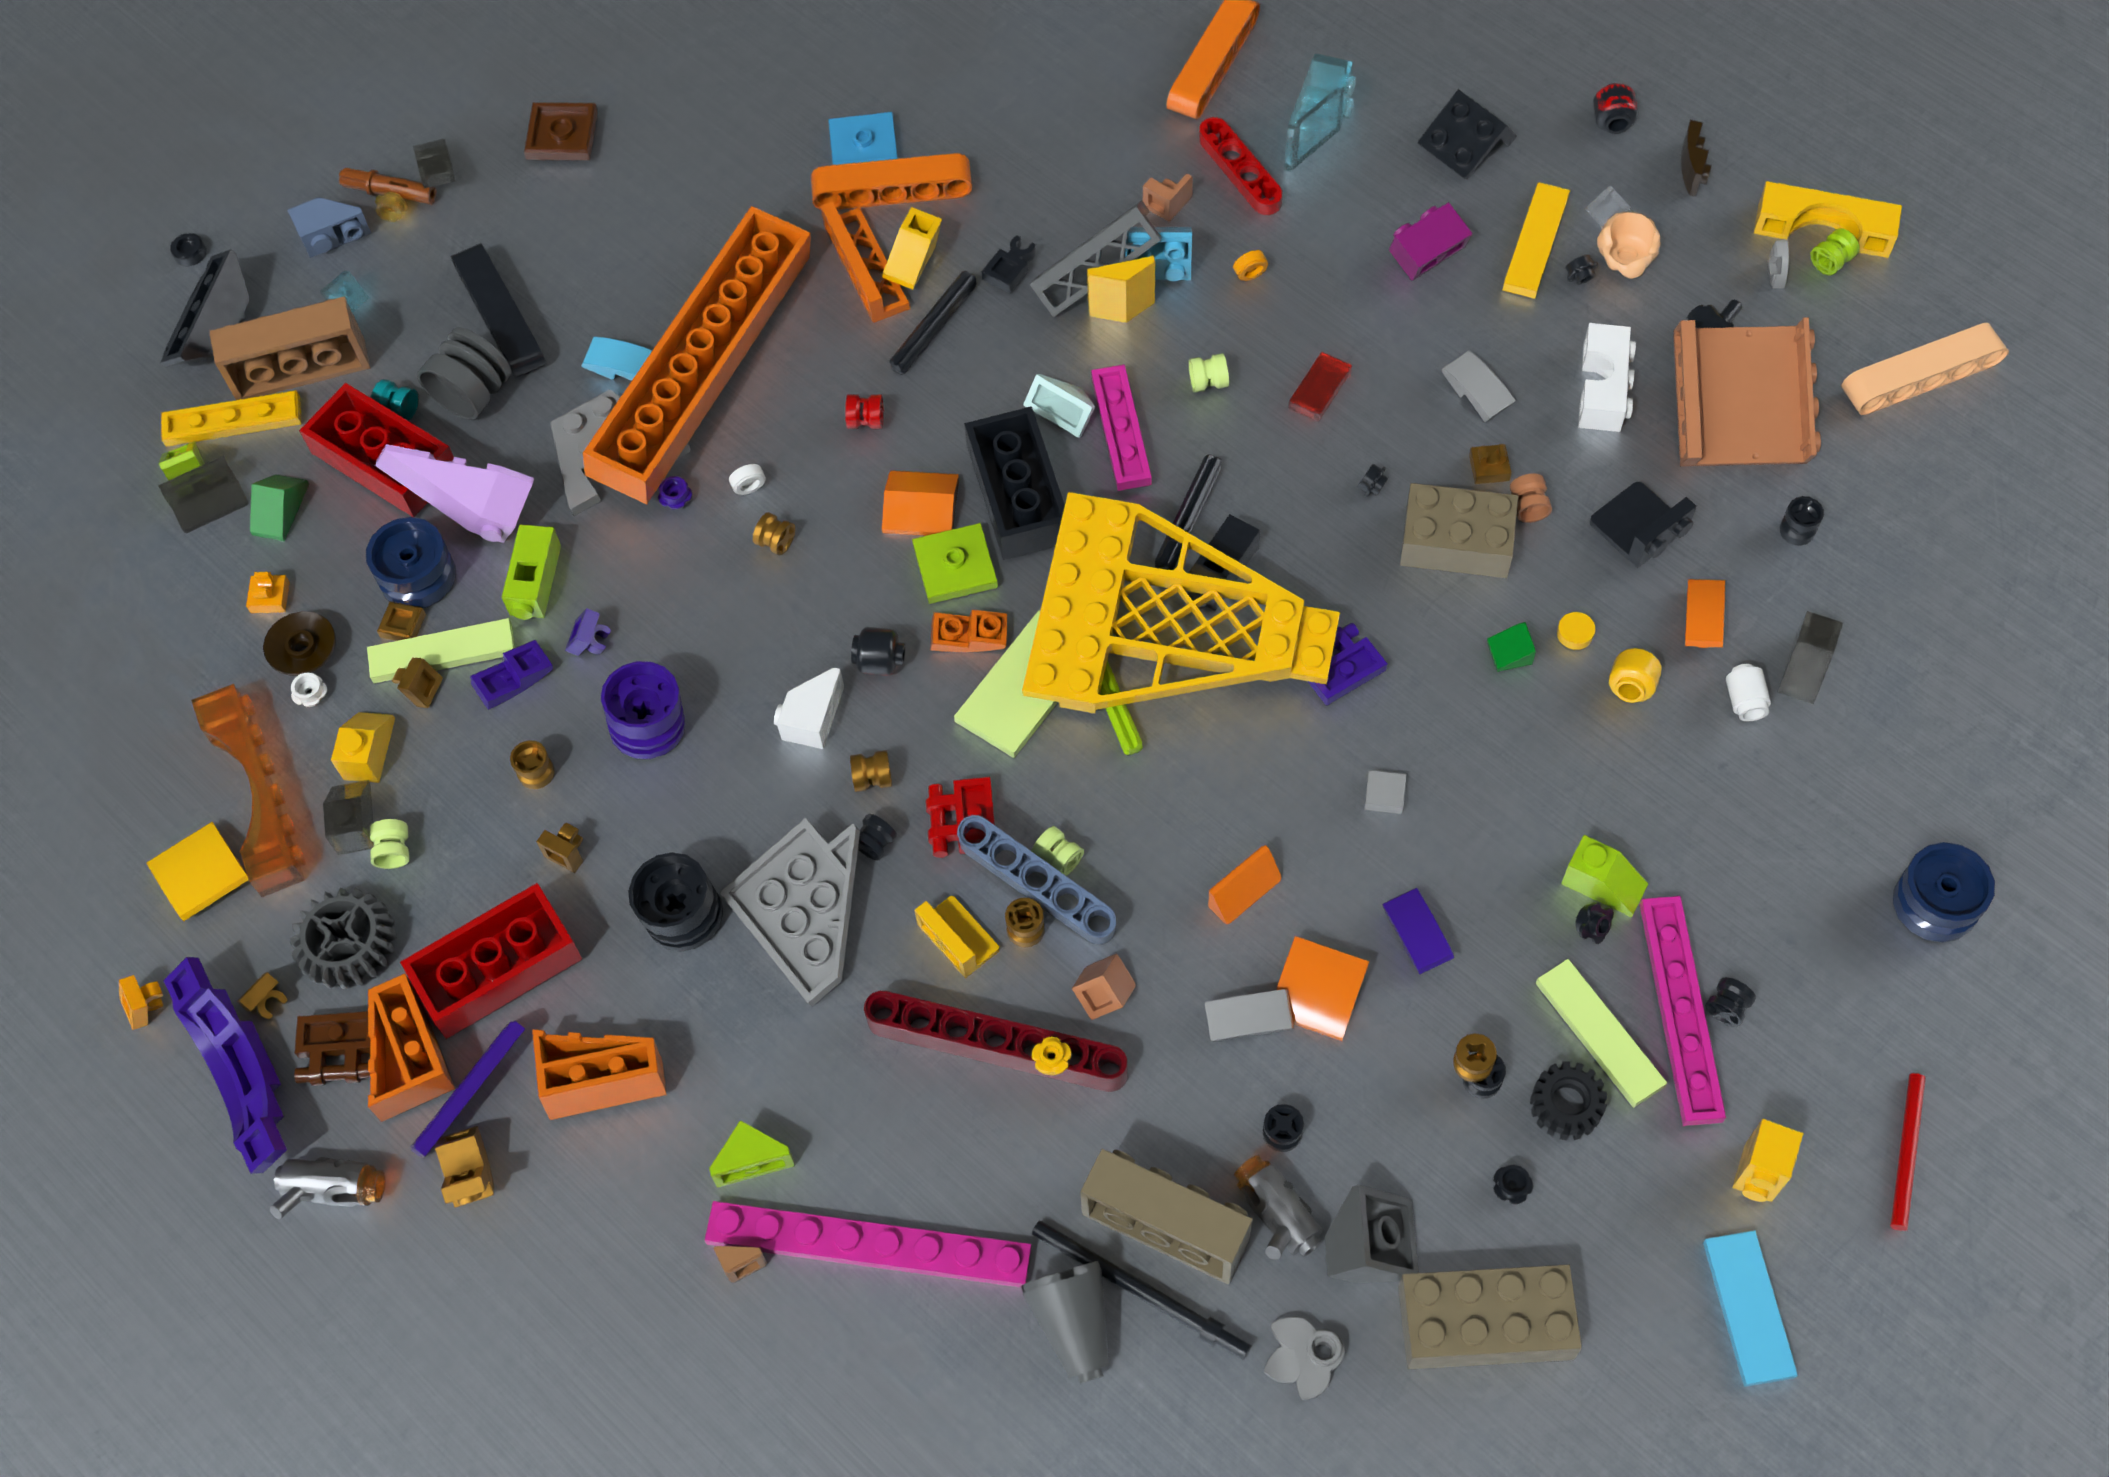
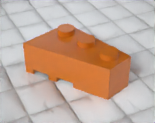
(404, 1052)
(595, 1073)

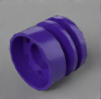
(643, 710)

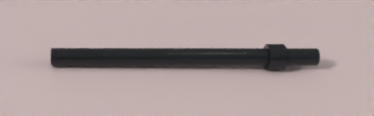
(1209, 1330)

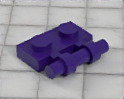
(1350, 667)

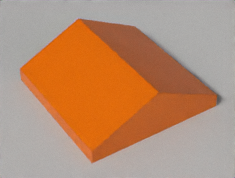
(919, 503)

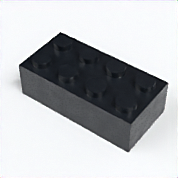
(1016, 481)

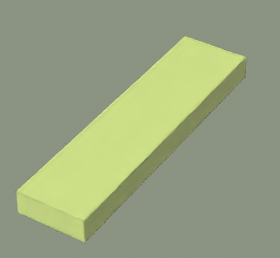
(442, 649)
(1601, 1033)

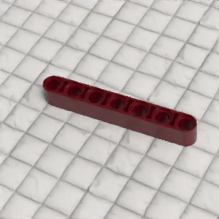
(980, 1029)

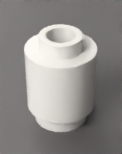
(1748, 692)

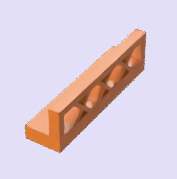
(858, 266)

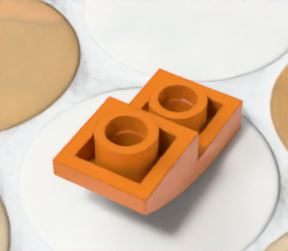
(1705, 613)
(970, 633)

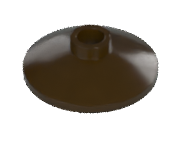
(293, 633)

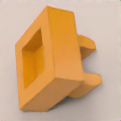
(267, 593)
(138, 1000)

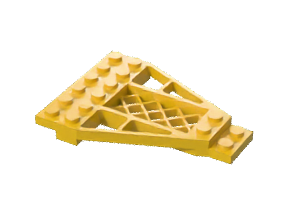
(1086, 595)

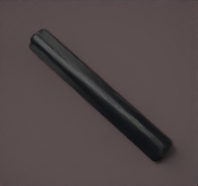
(933, 322)
(1189, 510)

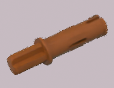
(375, 183)

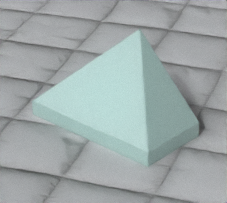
(1060, 403)

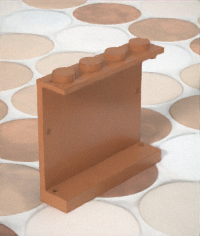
(1745, 395)

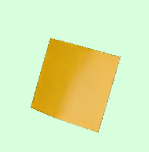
(197, 871)

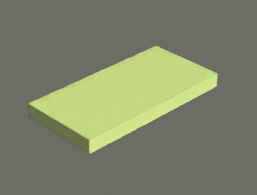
(997, 705)

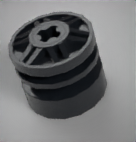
(664, 887)

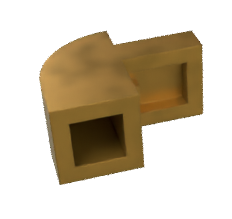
(464, 1167)

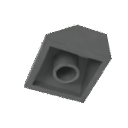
(1372, 1238)

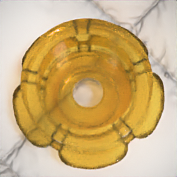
(390, 206)

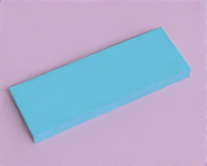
(1750, 1309)

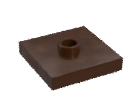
(561, 131)

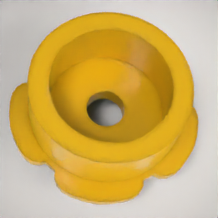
(1051, 1066)

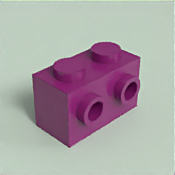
(1429, 240)

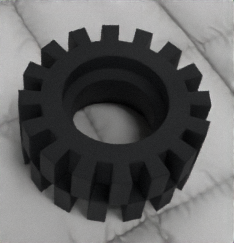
(1584, 1084)

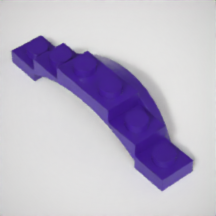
(235, 1061)

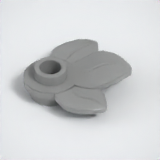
(1297, 1356)

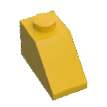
(363, 746)

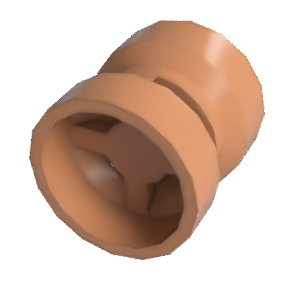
(1532, 502)

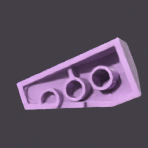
(474, 497)

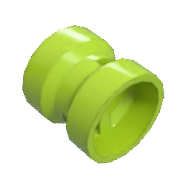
(1831, 254)

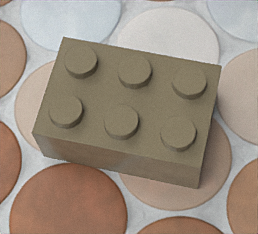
(1459, 530)

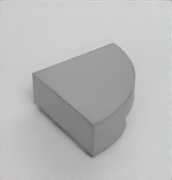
(1778, 264)

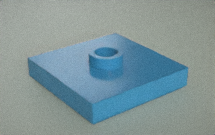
(862, 138)

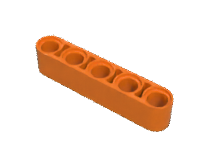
(1212, 57)
(892, 181)

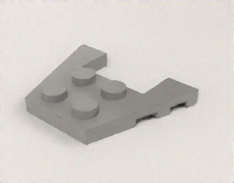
(571, 437)

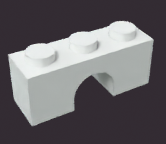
(1605, 401)

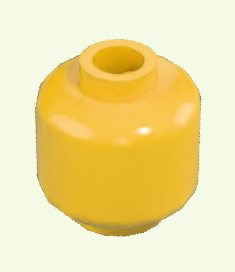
(1635, 675)

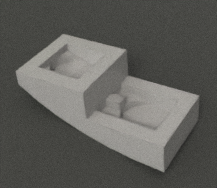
(1480, 385)
(1249, 1015)

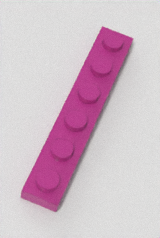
(1682, 1011)

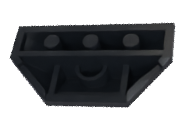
(214, 303)

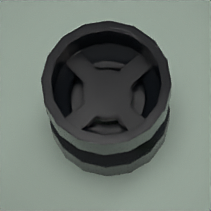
(1801, 520)

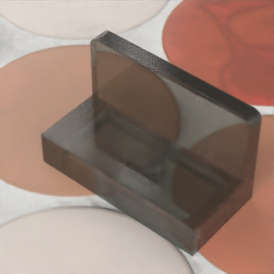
(204, 494)

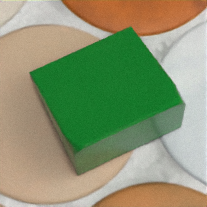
(1512, 648)

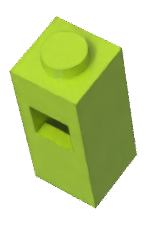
(531, 571)

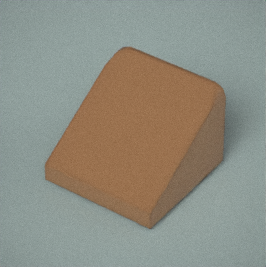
(740, 1261)

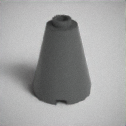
(1073, 1318)

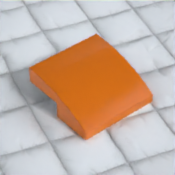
(1322, 986)

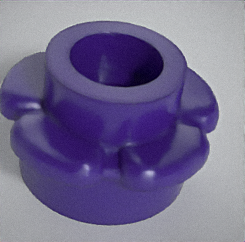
(671, 486)

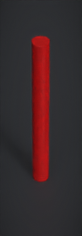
(1908, 1152)

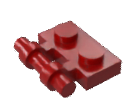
(969, 799)

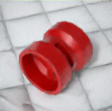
(864, 411)

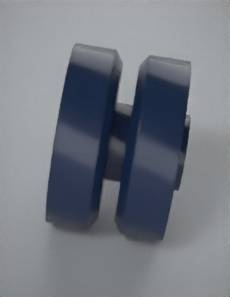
(411, 562)
(1943, 892)

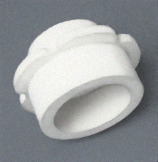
(304, 683)

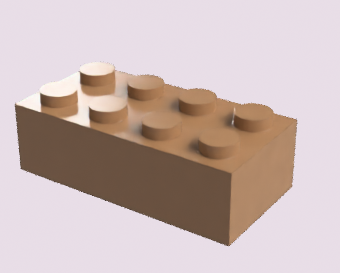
(289, 349)

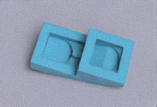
(615, 357)

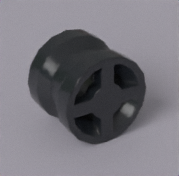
(874, 836)
(1730, 1001)
(1492, 1085)
(1283, 1119)

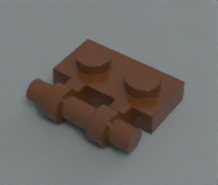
(332, 1036)

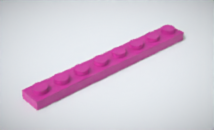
(869, 1244)

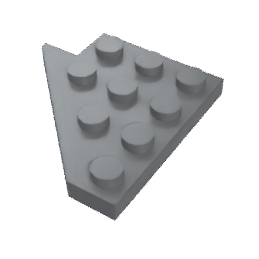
(800, 905)

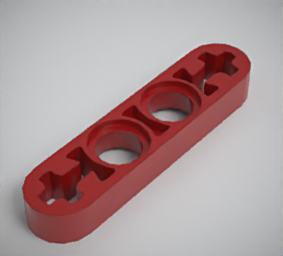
(1236, 167)

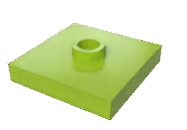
(954, 563)

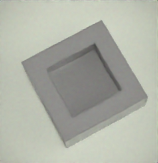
(1385, 792)

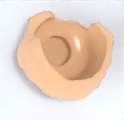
(1629, 243)

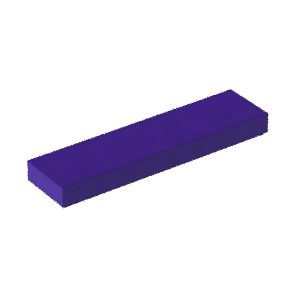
(466, 1089)

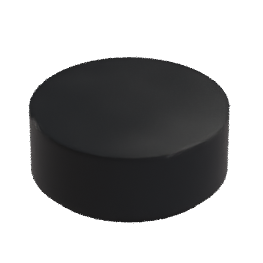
(188, 249)

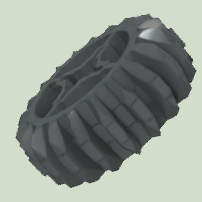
(343, 959)

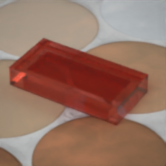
(1320, 386)

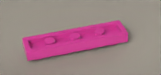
(1121, 427)

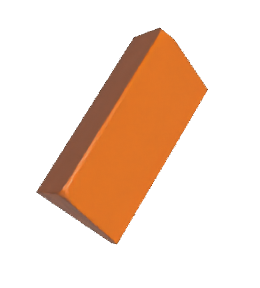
(1244, 885)

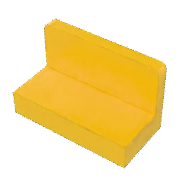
(956, 934)

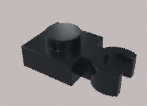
(1008, 268)

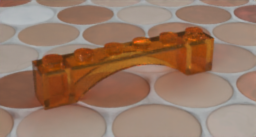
(268, 848)

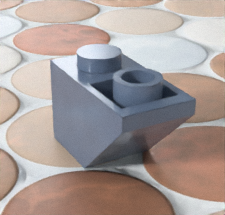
(327, 224)

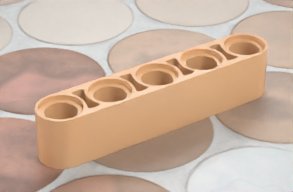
(1924, 368)

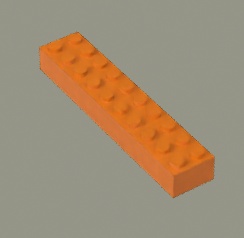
(697, 355)

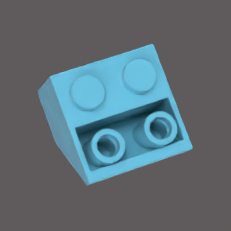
(1171, 254)

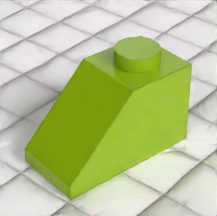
(1605, 876)

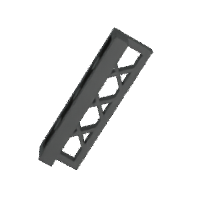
(1090, 247)

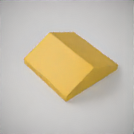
(1121, 289)

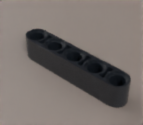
(498, 310)

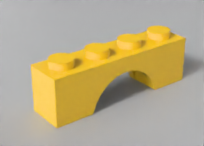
(1788, 208)

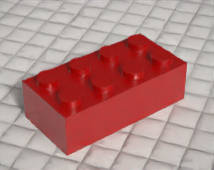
(352, 434)
(491, 960)

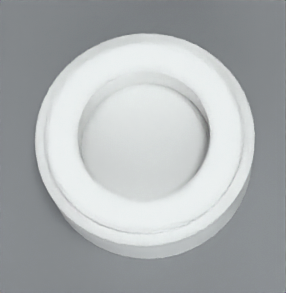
(747, 479)

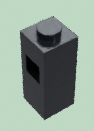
(1235, 540)

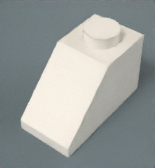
(810, 710)

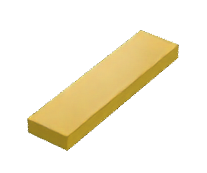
(1536, 240)
(231, 418)

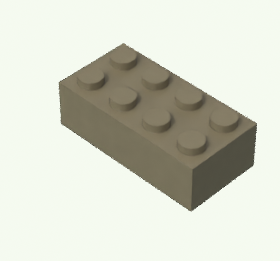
(1166, 1215)
(1489, 1317)

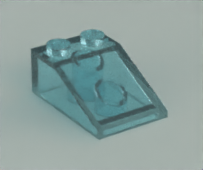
(1319, 108)

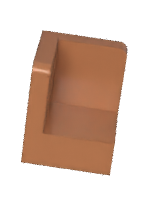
(1167, 197)
(1104, 986)

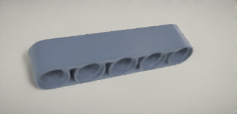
(1028, 863)

